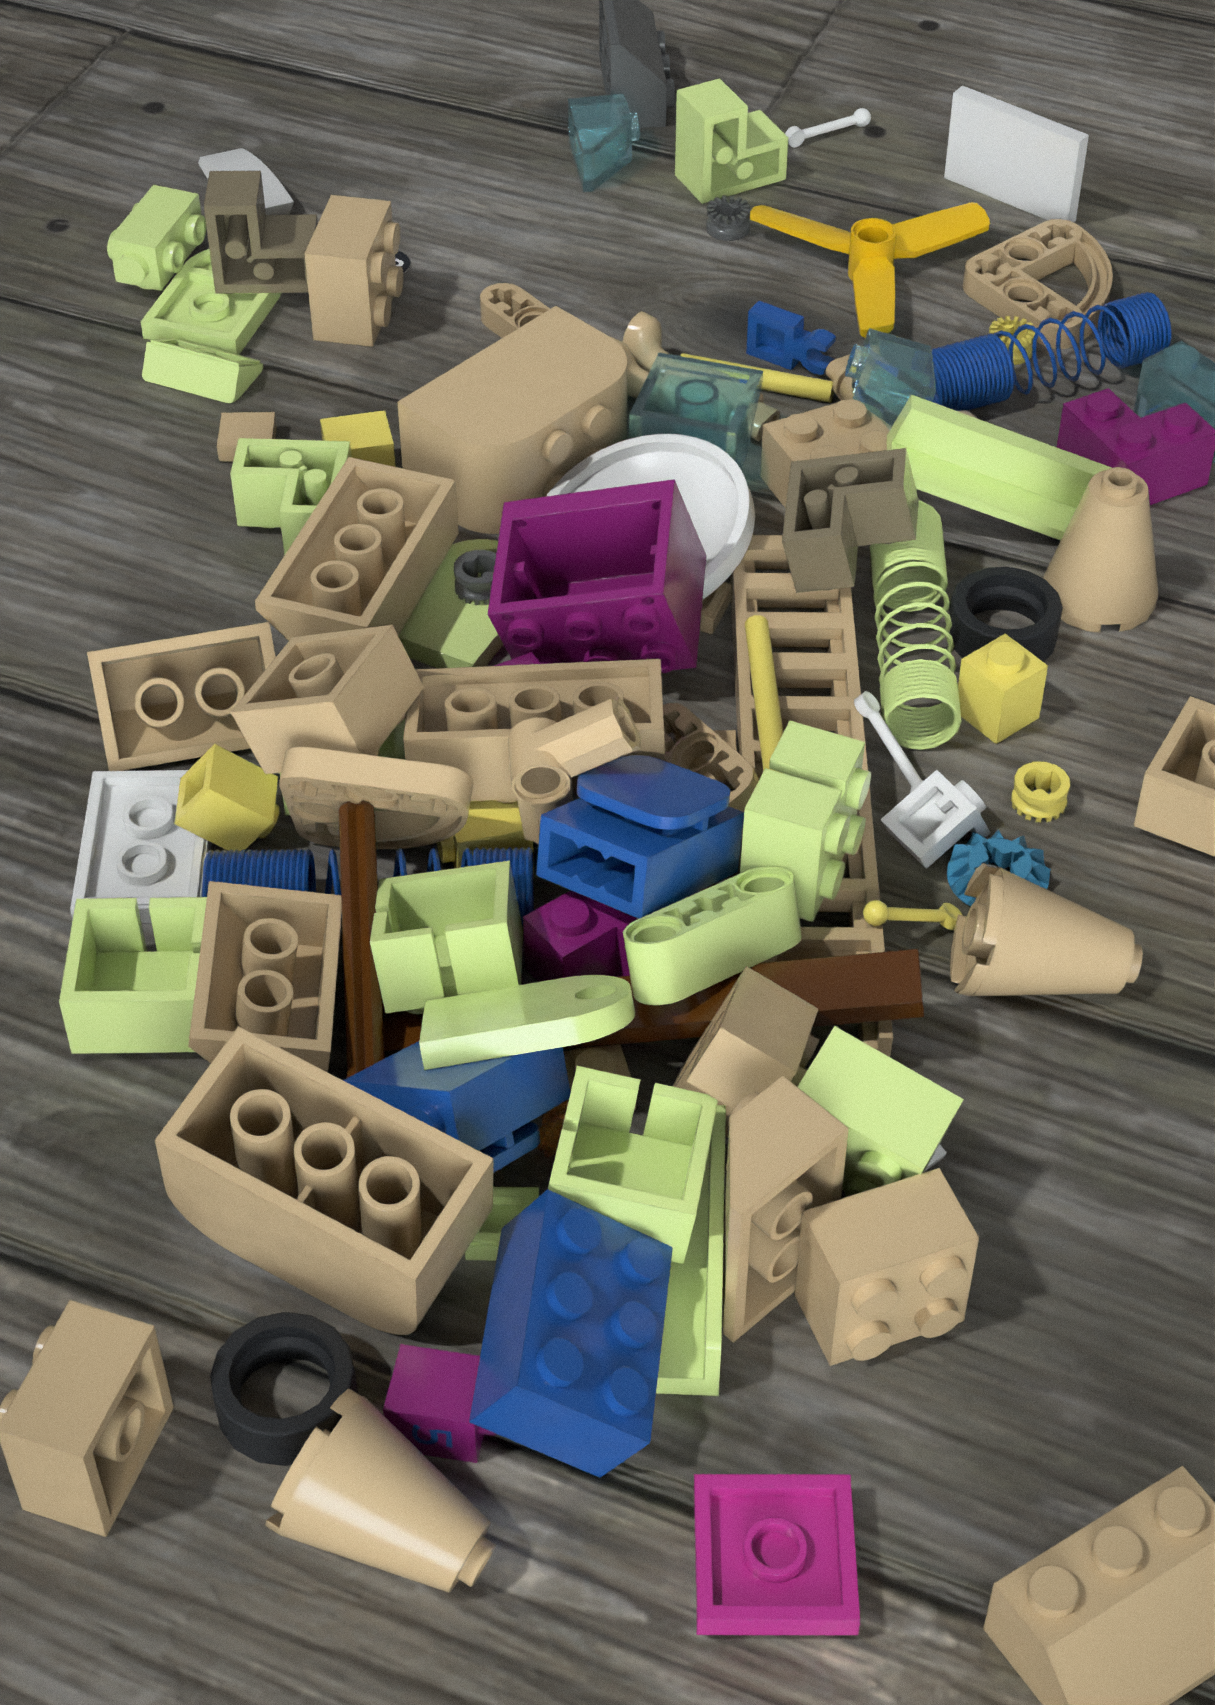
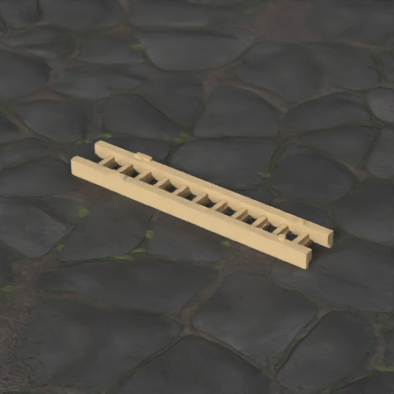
(836, 713)

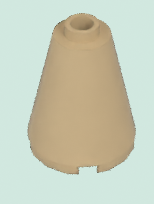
(1107, 555)
(1036, 942)
(380, 1502)

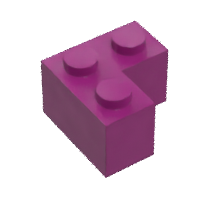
(1166, 448)
(575, 939)

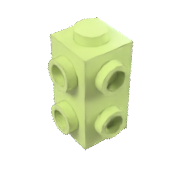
(156, 237)

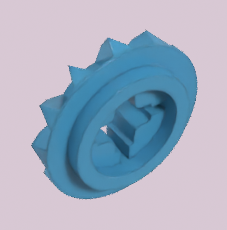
(1003, 852)

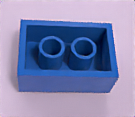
(573, 1335)

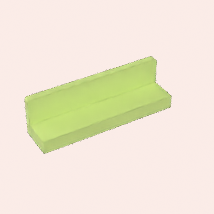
(991, 467)
(694, 1297)

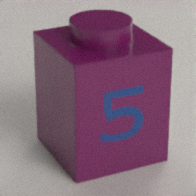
(433, 1402)

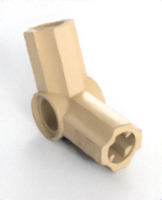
(551, 753)

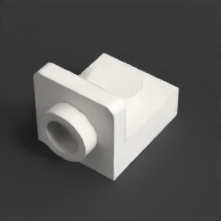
(935, 817)

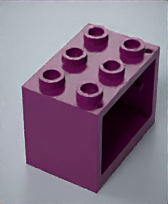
(600, 577)

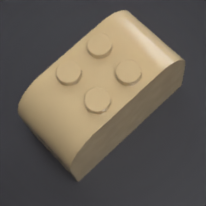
(517, 415)
(323, 1183)

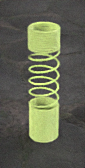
(910, 579)

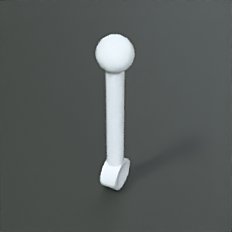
(796, 136)
(869, 708)

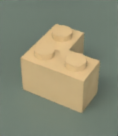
(751, 1043)

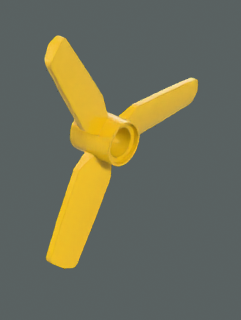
(875, 245)

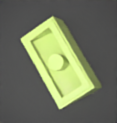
(199, 369)

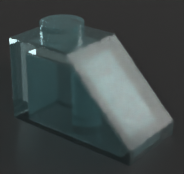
(600, 137)
(889, 372)

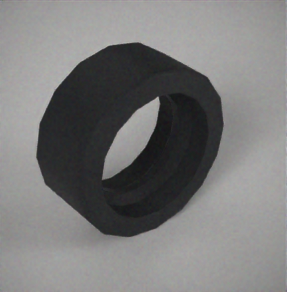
(1011, 591)
(272, 1340)

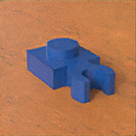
(781, 340)

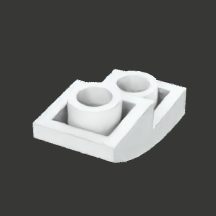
(275, 195)

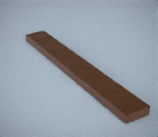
(841, 987)

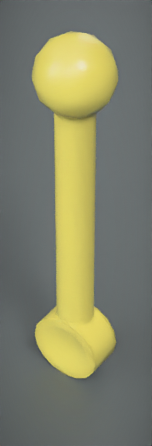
(878, 913)

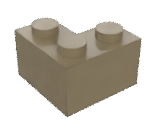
(247, 246)
(842, 506)

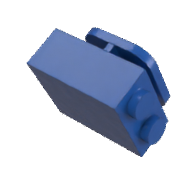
(641, 835)
(474, 1102)

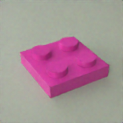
(775, 1555)

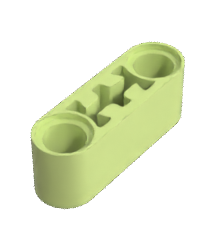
(712, 935)

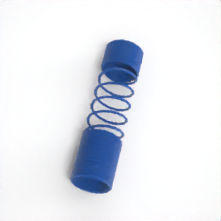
(983, 370)
(297, 869)

